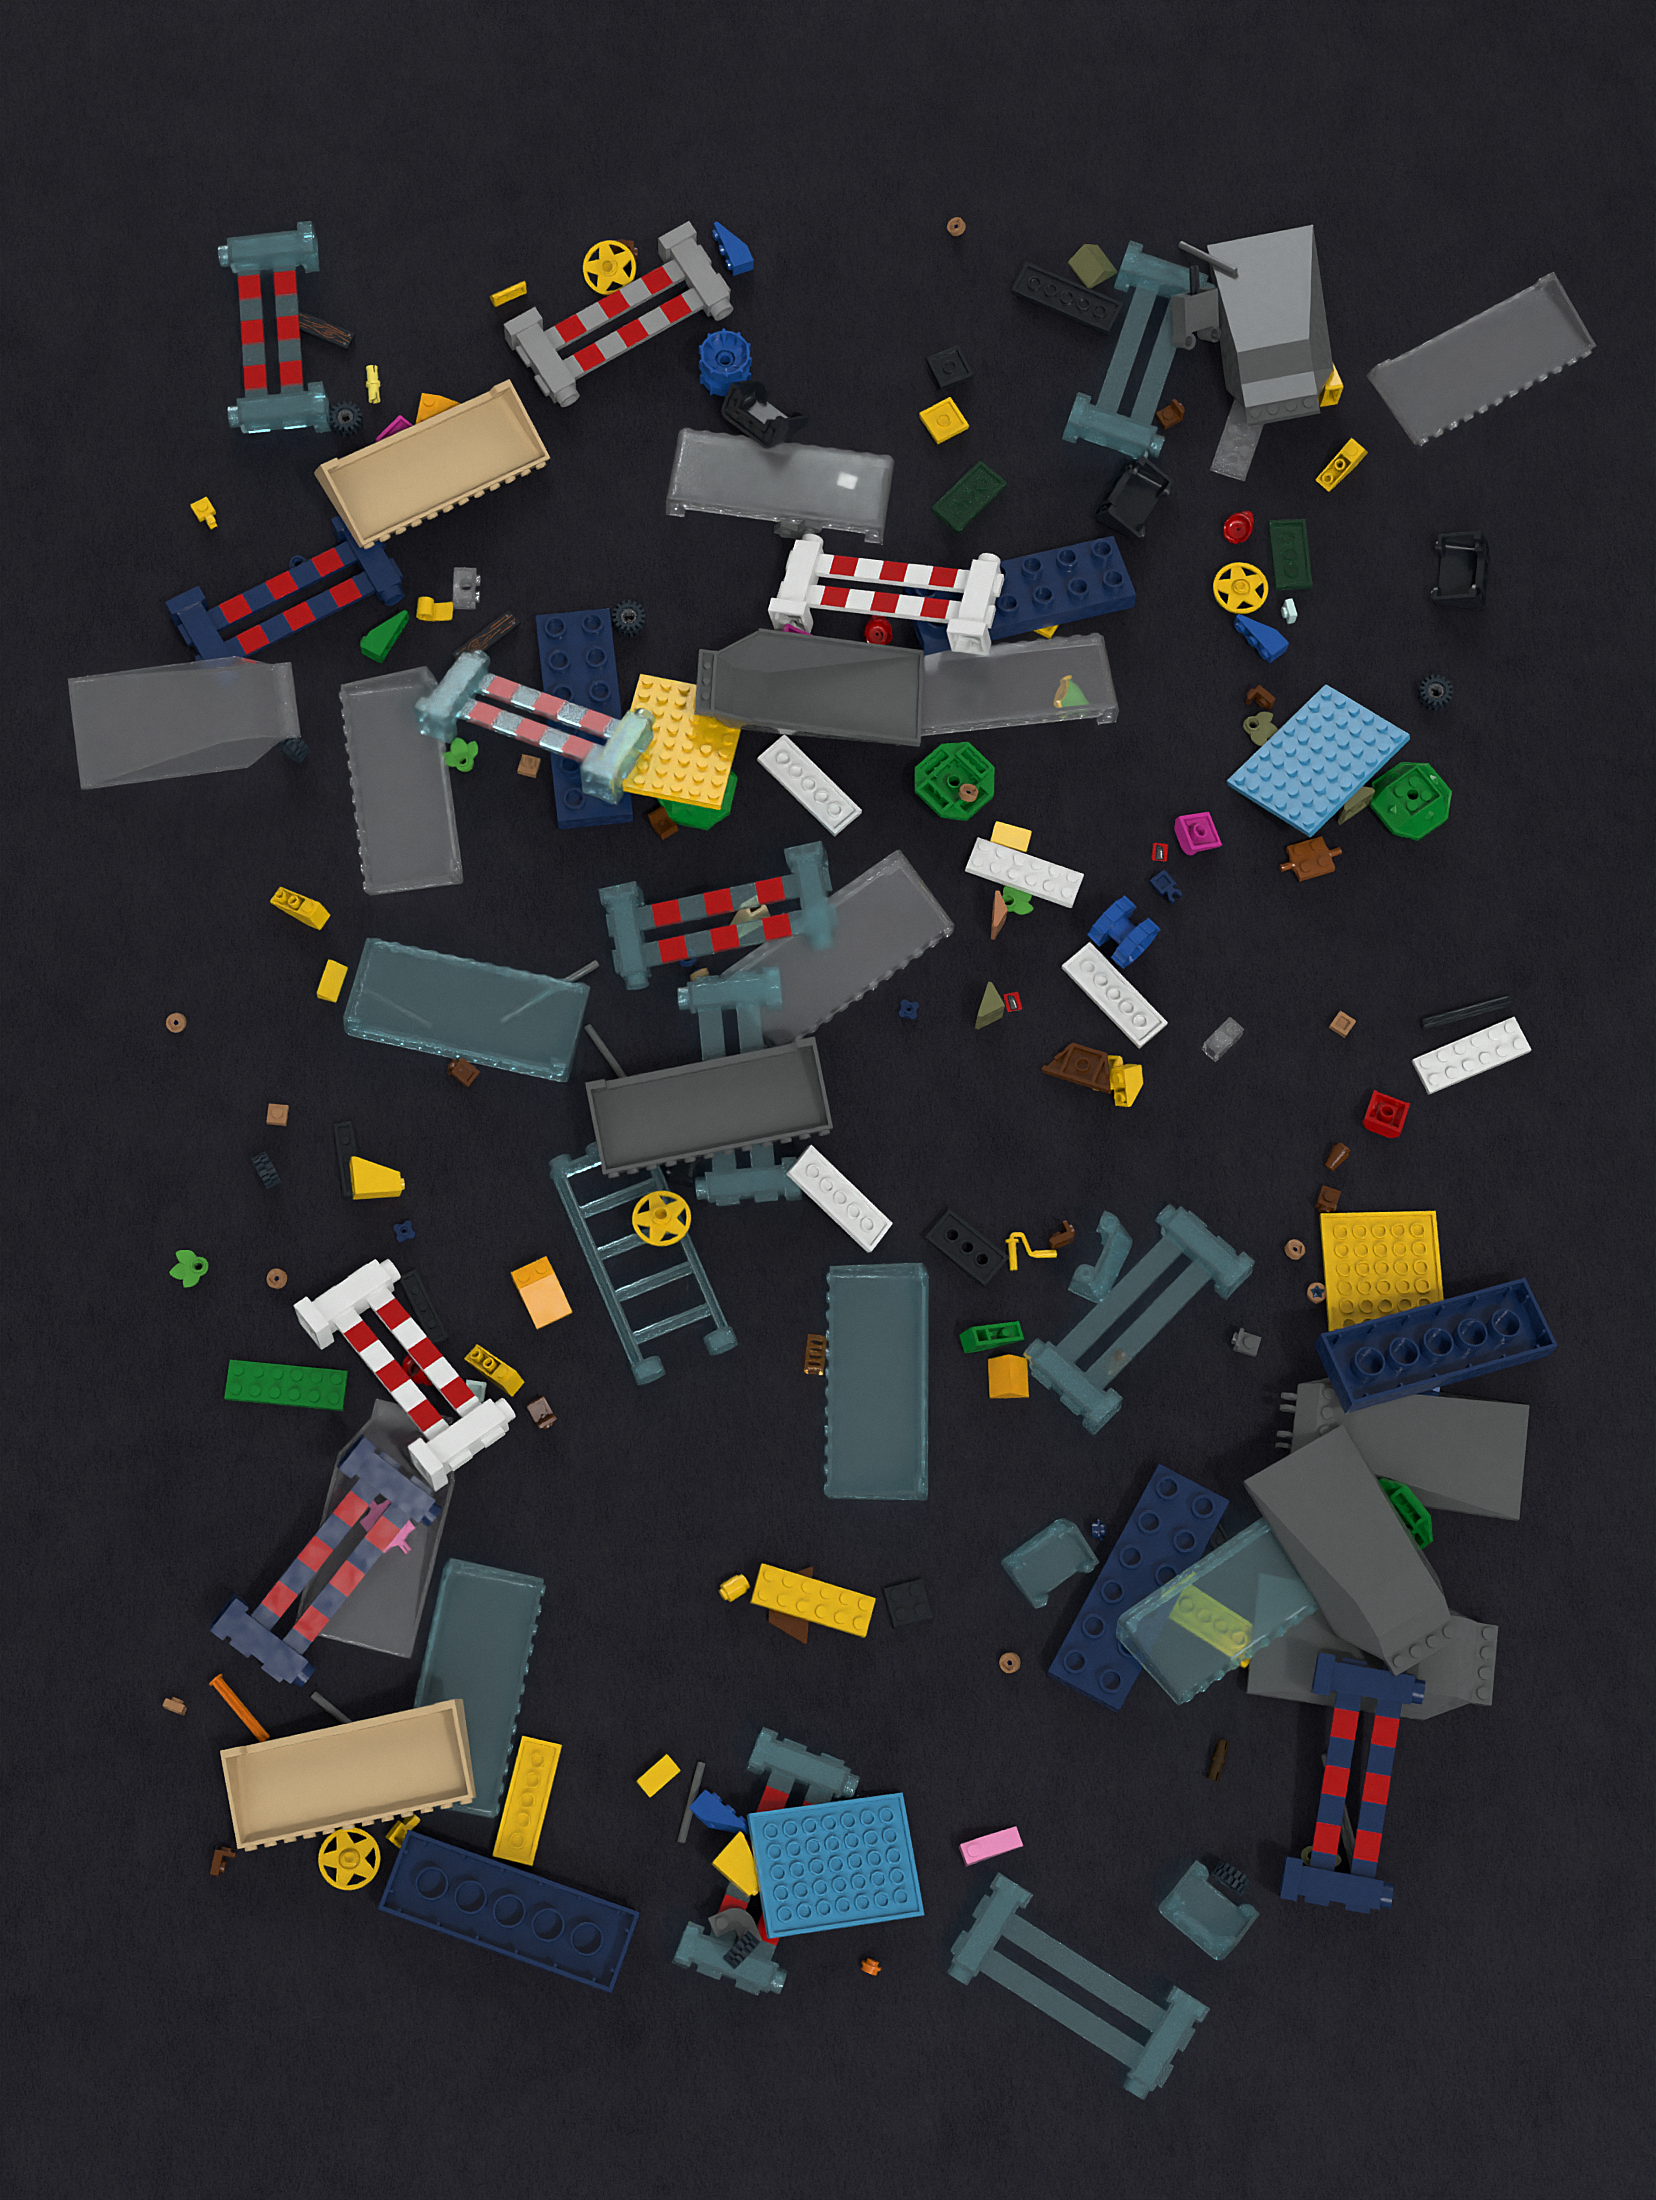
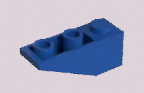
(735, 251)
(1262, 637)
(716, 1815)

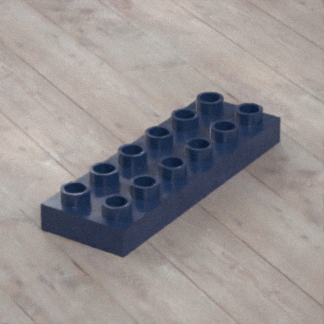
(1044, 592)
(581, 669)
(1435, 1345)
(1156, 1546)
(509, 1911)

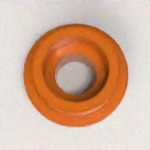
(870, 1966)

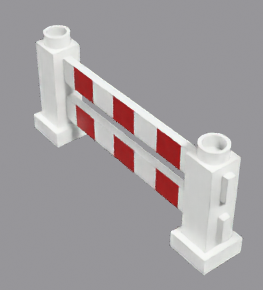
(966, 620)
(447, 1445)

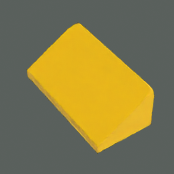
(508, 294)
(1011, 836)
(332, 981)
(658, 1775)

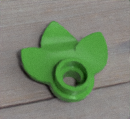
(461, 751)
(1018, 899)
(186, 1268)

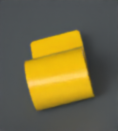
(431, 611)

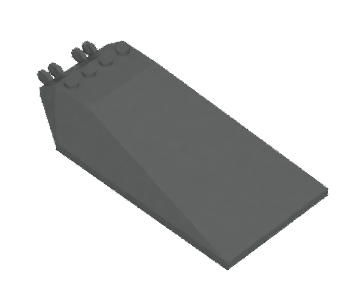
(1442, 1445)

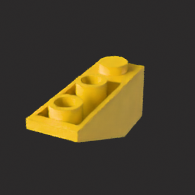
(1341, 465)
(301, 908)
(495, 1370)

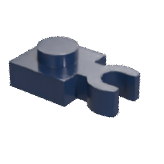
(1164, 885)

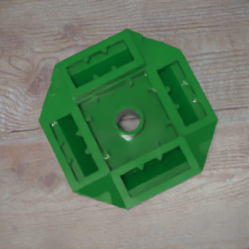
(954, 764)
(700, 816)
(1407, 816)
(1410, 1509)

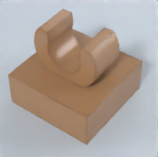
(529, 766)

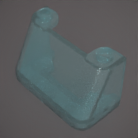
(1098, 1281)
(1049, 1560)
(1206, 1913)

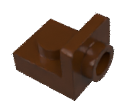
(1170, 415)
(1262, 697)
(462, 1071)
(1327, 1200)
(1061, 1239)
(218, 1863)

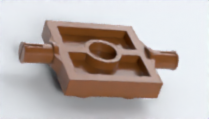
(1310, 859)

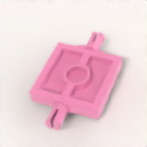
(374, 1514)

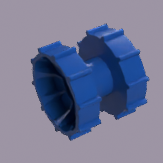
(721, 348)
(1131, 939)

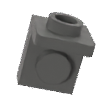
(1245, 1342)

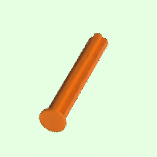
(239, 1708)

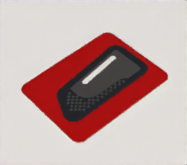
(1159, 852)
(1012, 1001)

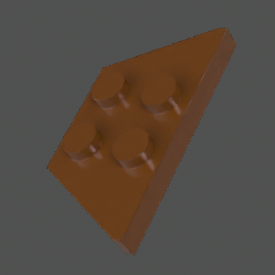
(1081, 1066)
(790, 1624)

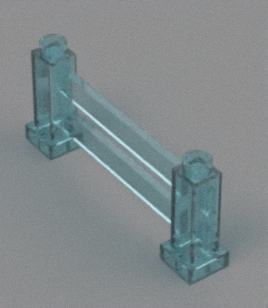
(1102, 422)
(746, 994)
(1084, 1391)
(1169, 2028)

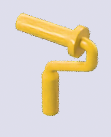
(1012, 1250)

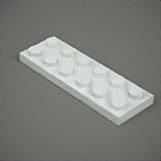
(809, 785)
(1024, 872)
(1114, 995)
(1471, 1055)
(839, 1198)

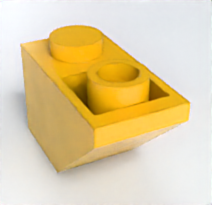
(1126, 1083)

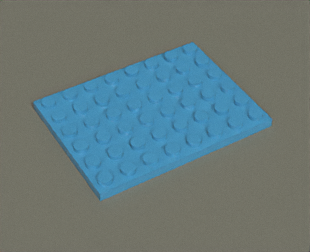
(1318, 760)
(835, 1865)

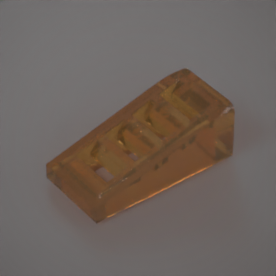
(811, 1369)

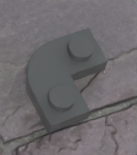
(795, 531)
(731, 1920)

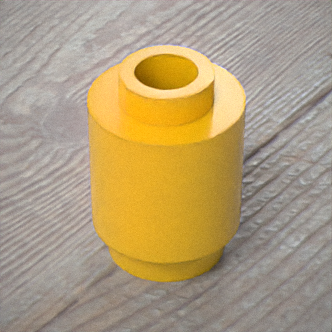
(734, 1587)

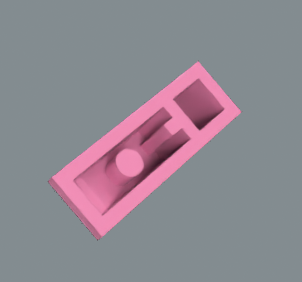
(990, 1846)

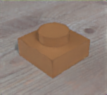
(1342, 1024)
(277, 1114)
(175, 1705)

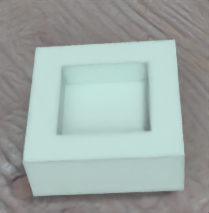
(1288, 611)
(477, 1388)

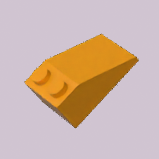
(433, 405)
(541, 1292)

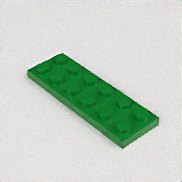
(286, 1385)

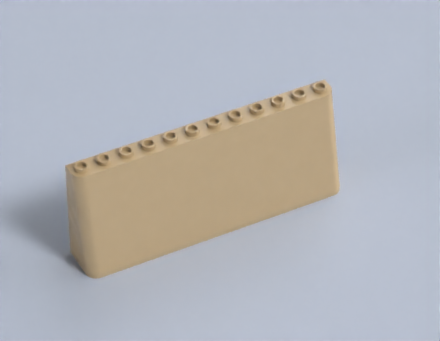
(433, 465)
(349, 1775)

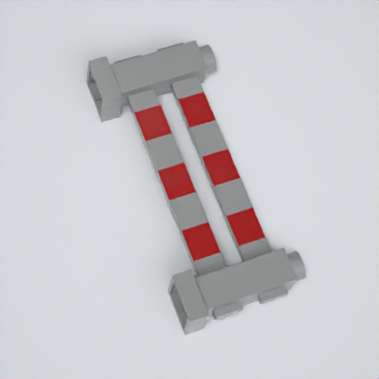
(682, 262)

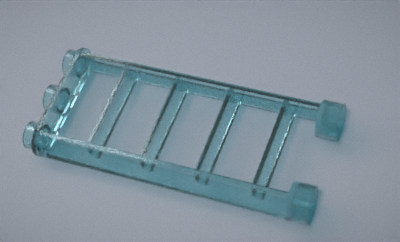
(651, 1368)

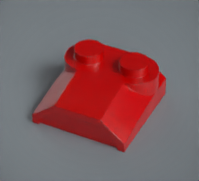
(1385, 1115)

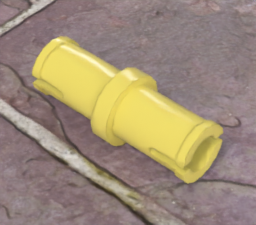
(373, 384)

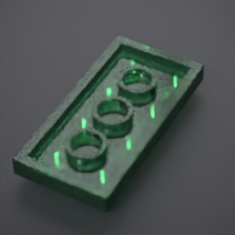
(969, 496)
(1290, 554)

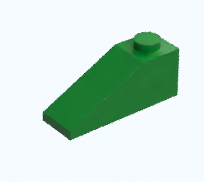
(382, 638)
(990, 1336)

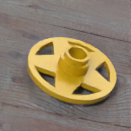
(609, 267)
(1240, 588)
(661, 1218)
(349, 1859)

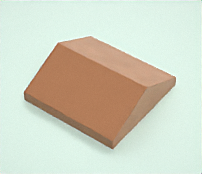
(998, 914)

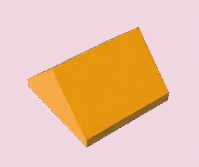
(1008, 1377)

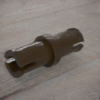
(1218, 1760)

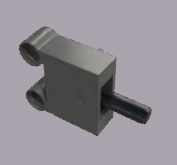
(1193, 312)

